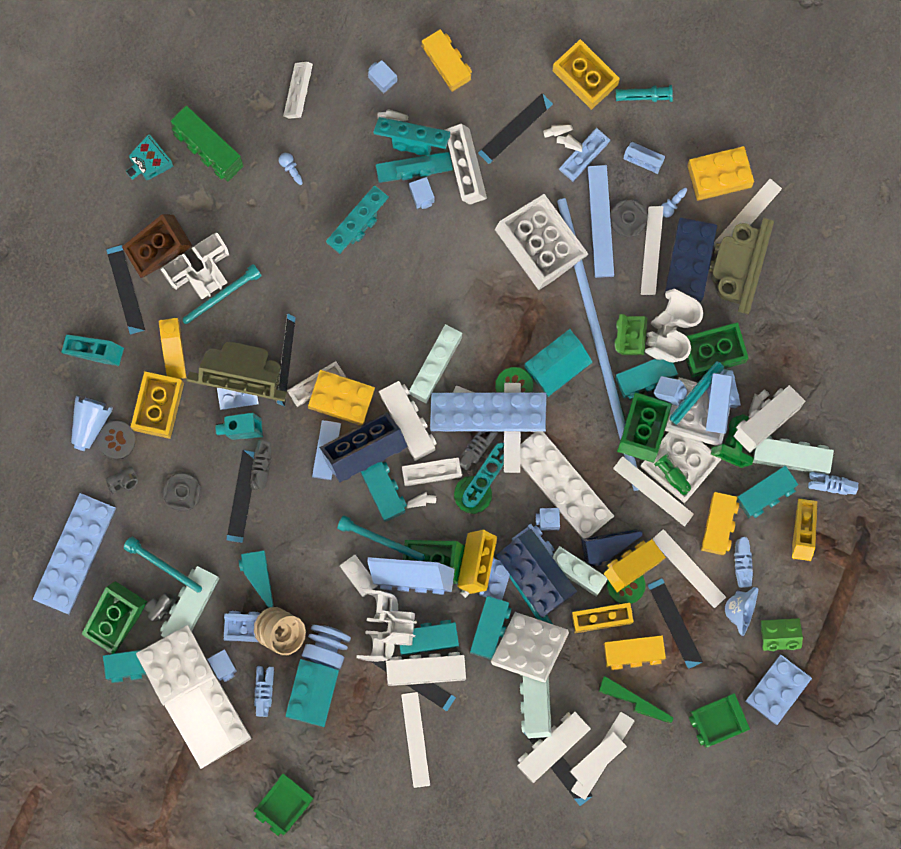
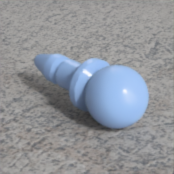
(286, 160)
(668, 208)

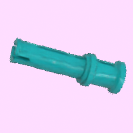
(654, 93)

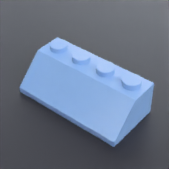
(411, 575)

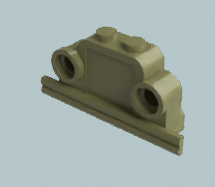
(740, 263)
(240, 370)

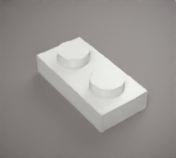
(358, 575)

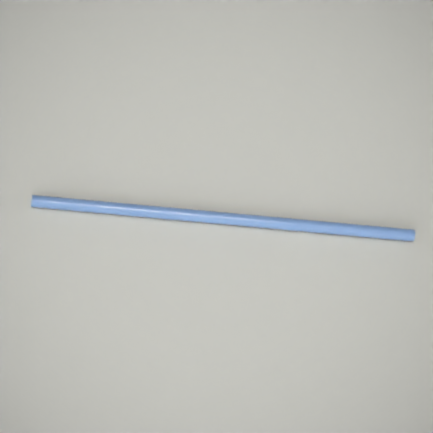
(597, 335)

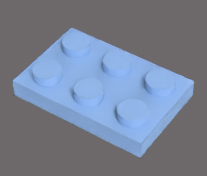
(778, 689)

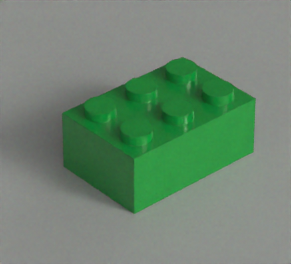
(718, 344)
(644, 427)

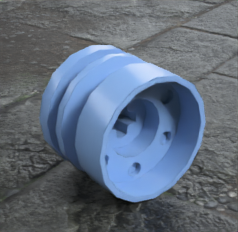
(326, 646)

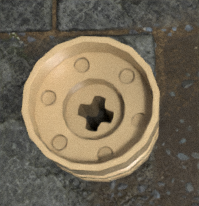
(279, 631)

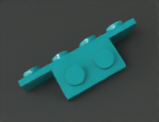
(412, 137)
(414, 167)
(359, 219)

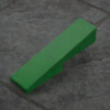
(641, 706)

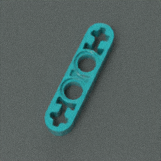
(485, 474)

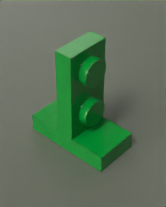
(732, 450)

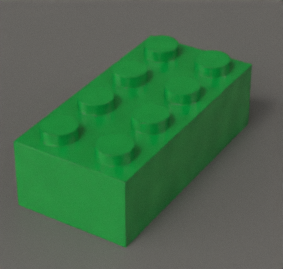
(206, 144)

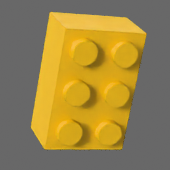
(585, 74)
(720, 173)
(341, 397)
(157, 405)

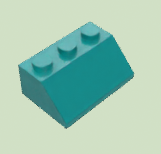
(558, 363)
(312, 693)

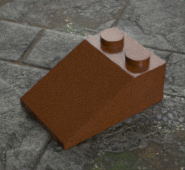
(157, 245)

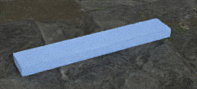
(600, 221)

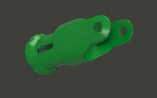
(673, 474)

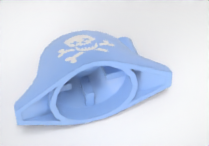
(741, 608)

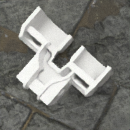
(206, 280)
(668, 342)
(399, 627)

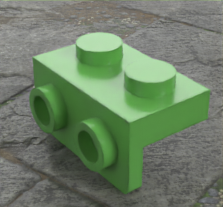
(631, 335)
(781, 634)

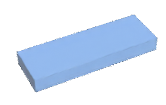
(580, 160)
(719, 403)
(328, 432)

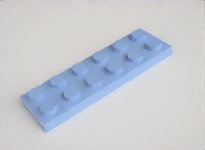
(488, 412)
(74, 553)

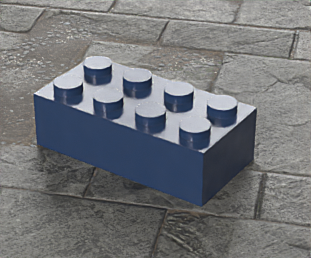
(691, 257)
(363, 447)
(536, 573)

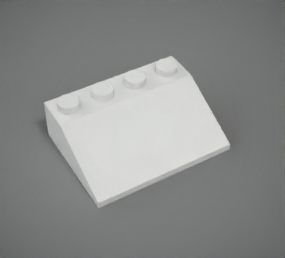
(541, 241)
(208, 722)

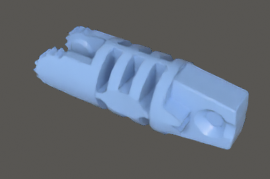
(832, 484)
(743, 562)
(263, 691)

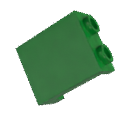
(719, 721)
(283, 805)

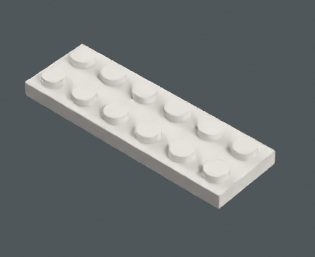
(563, 485)

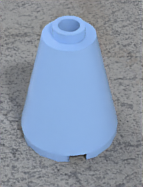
(88, 421)

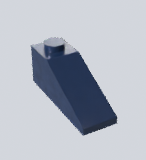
(604, 547)

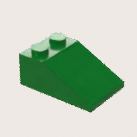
(444, 552)
(114, 617)

